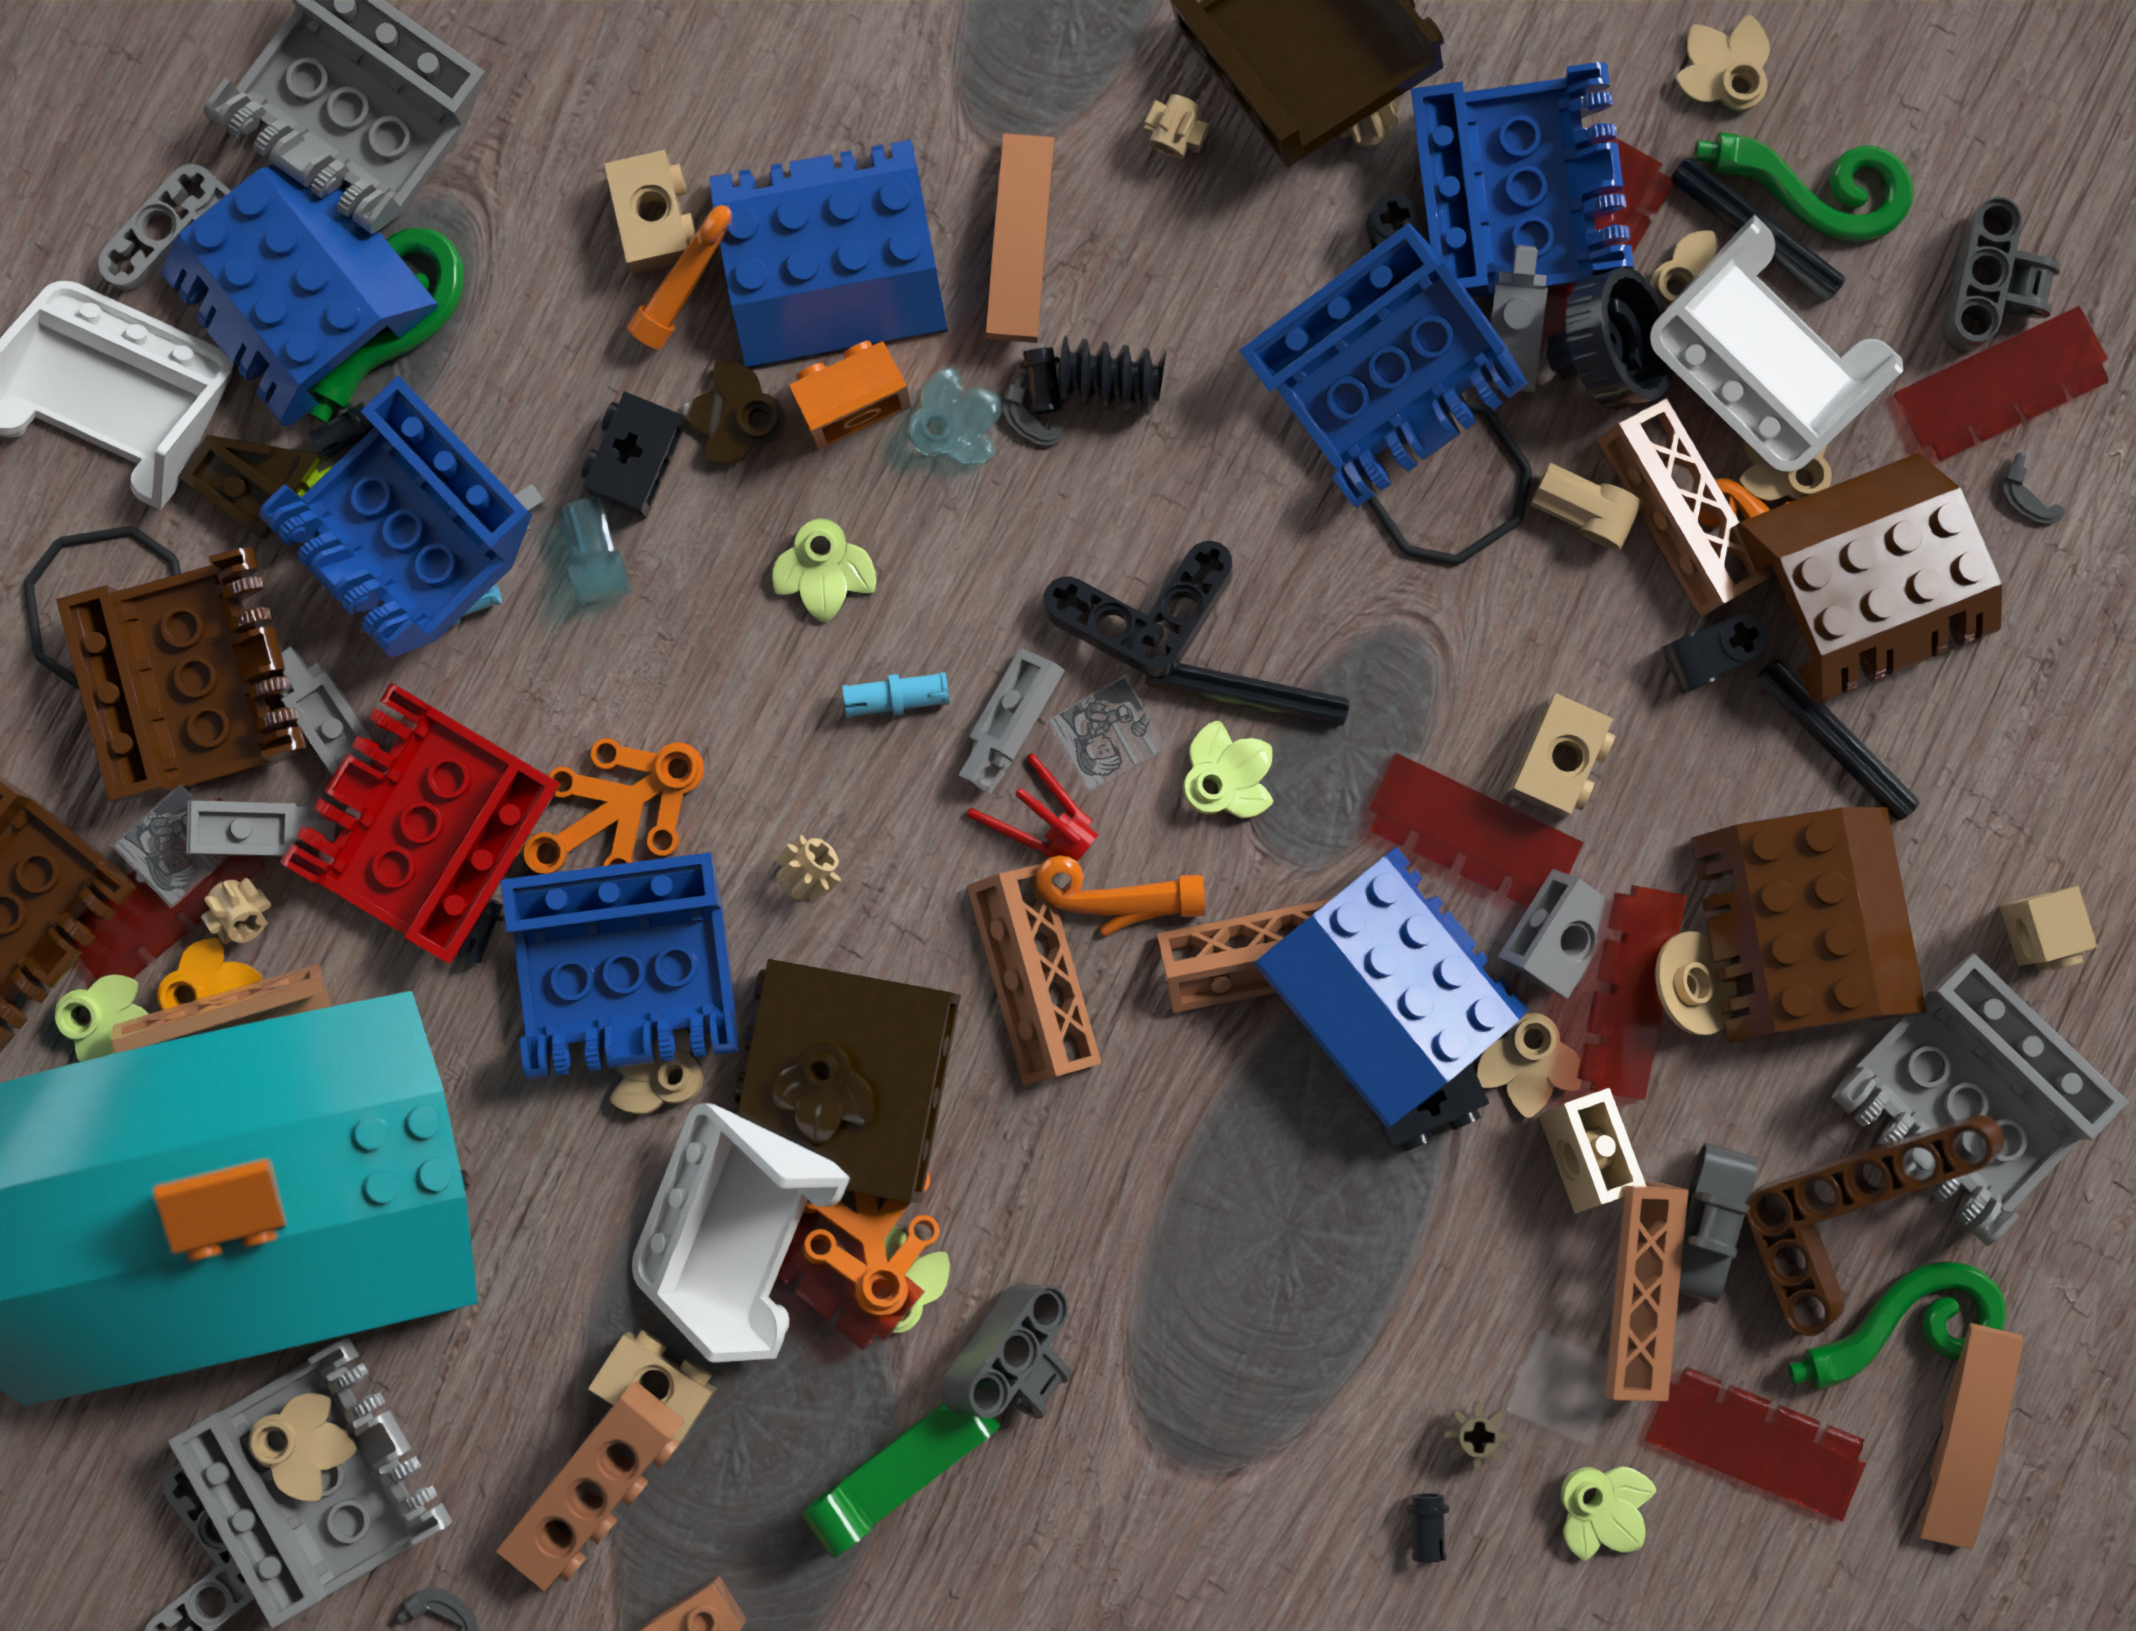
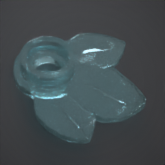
(961, 413)

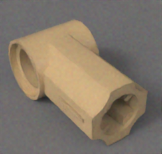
(1599, 511)

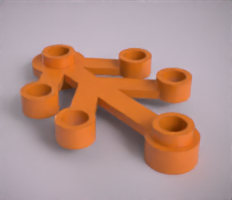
(622, 804)
(870, 1229)

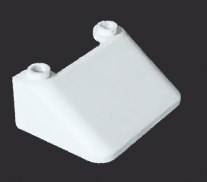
(1762, 361)
(111, 382)
(726, 1230)

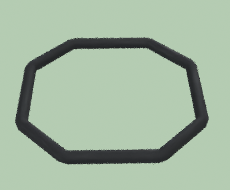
(1490, 537)
(45, 561)

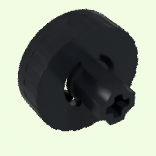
(1610, 339)

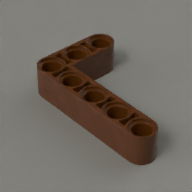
(1851, 1193)

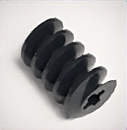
(1110, 376)

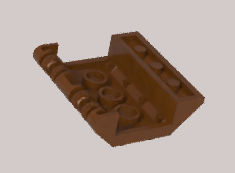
(1879, 572)
(180, 678)
(45, 891)
(1811, 921)

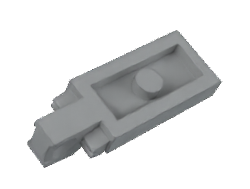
(1520, 311)
(322, 712)
(1009, 718)
(248, 828)

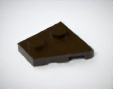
(245, 475)

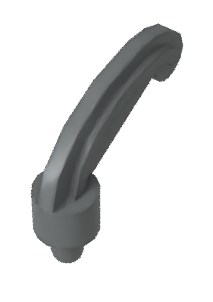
(1021, 419)
(2022, 499)
(442, 1603)

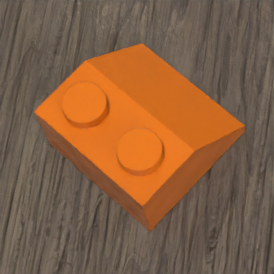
(850, 393)
(220, 1208)

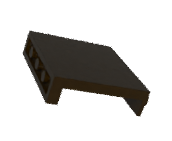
(1311, 64)
(894, 1040)

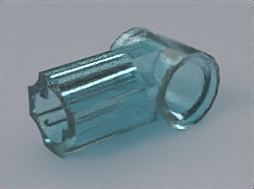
(596, 566)

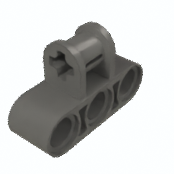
(2018, 278)
(1714, 1219)
(1027, 1370)

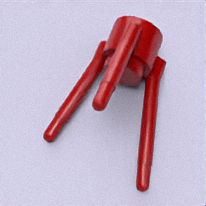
(1068, 835)

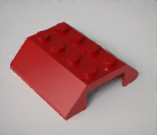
(424, 825)

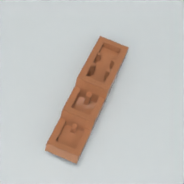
(1020, 238)
(1971, 1436)

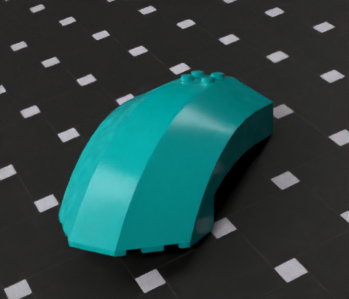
(360, 1165)

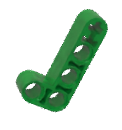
(893, 1476)

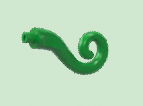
(1754, 160)
(341, 383)
(1848, 1357)

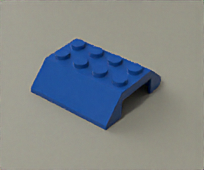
(1522, 172)
(829, 256)
(290, 285)
(1384, 361)
(404, 524)
(621, 962)
(1391, 988)

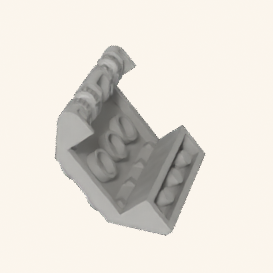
(353, 101)
(1986, 1057)
(299, 1548)

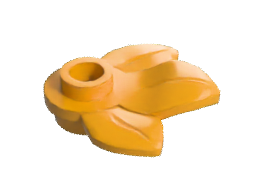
(205, 973)

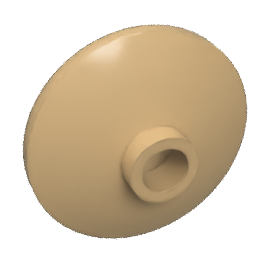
(1690, 986)

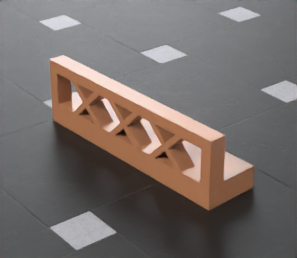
(1667, 512)
(1219, 971)
(1025, 976)
(255, 1002)
(1646, 1292)

